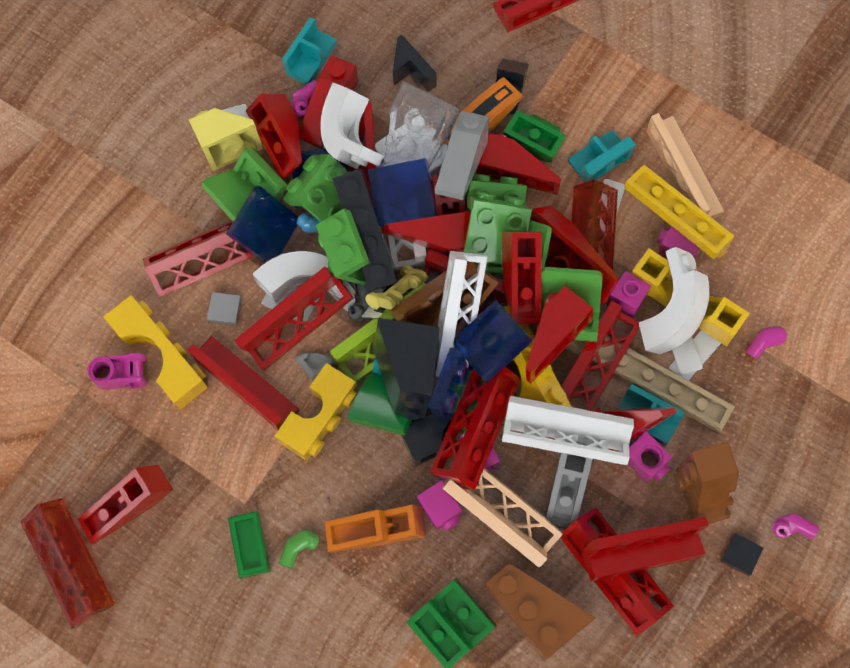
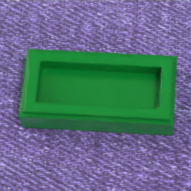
(249, 544)

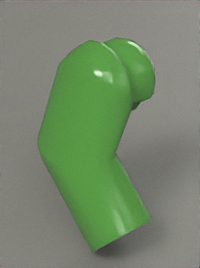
(295, 544)

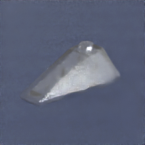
(417, 126)

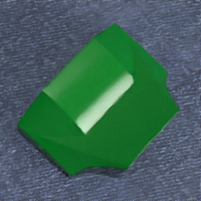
(535, 135)

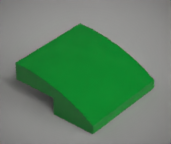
(374, 408)
(451, 624)

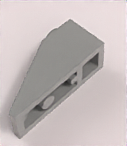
(462, 155)
(568, 489)

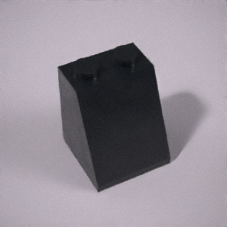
(407, 364)

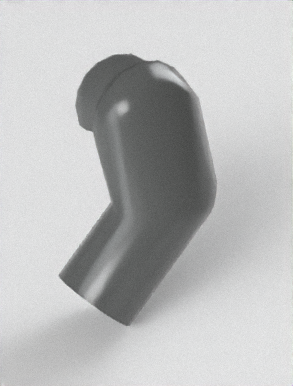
(361, 305)

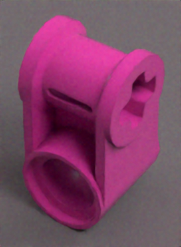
(125, 371)

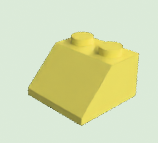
(224, 136)

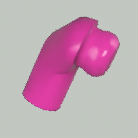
(302, 97)
(766, 338)
(794, 523)

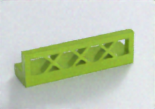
(358, 342)

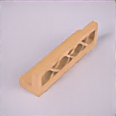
(682, 164)
(500, 523)

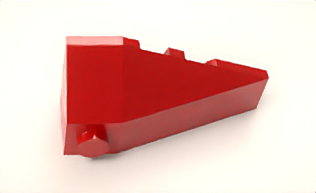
(571, 249)

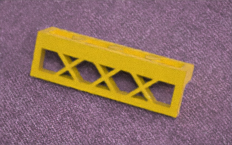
(679, 212)

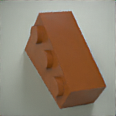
(425, 304)
(707, 480)
(536, 610)

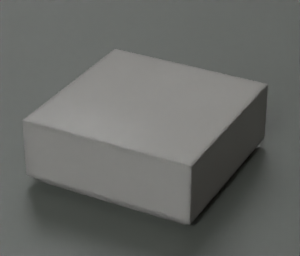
(224, 308)

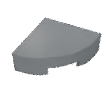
(313, 363)

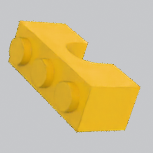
(306, 435)

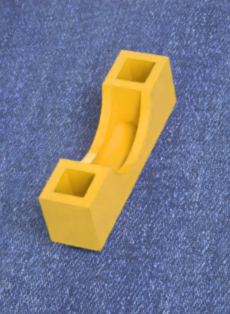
(722, 316)
(177, 377)
(545, 386)

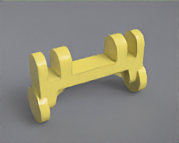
(411, 279)

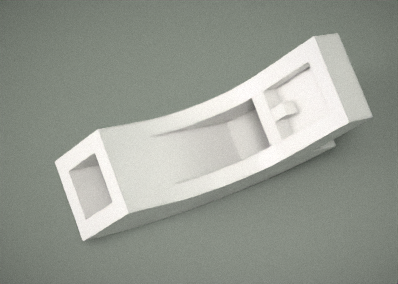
(340, 127)
(292, 270)
(684, 310)

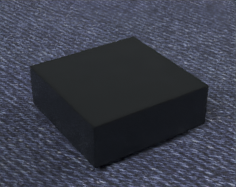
(742, 554)

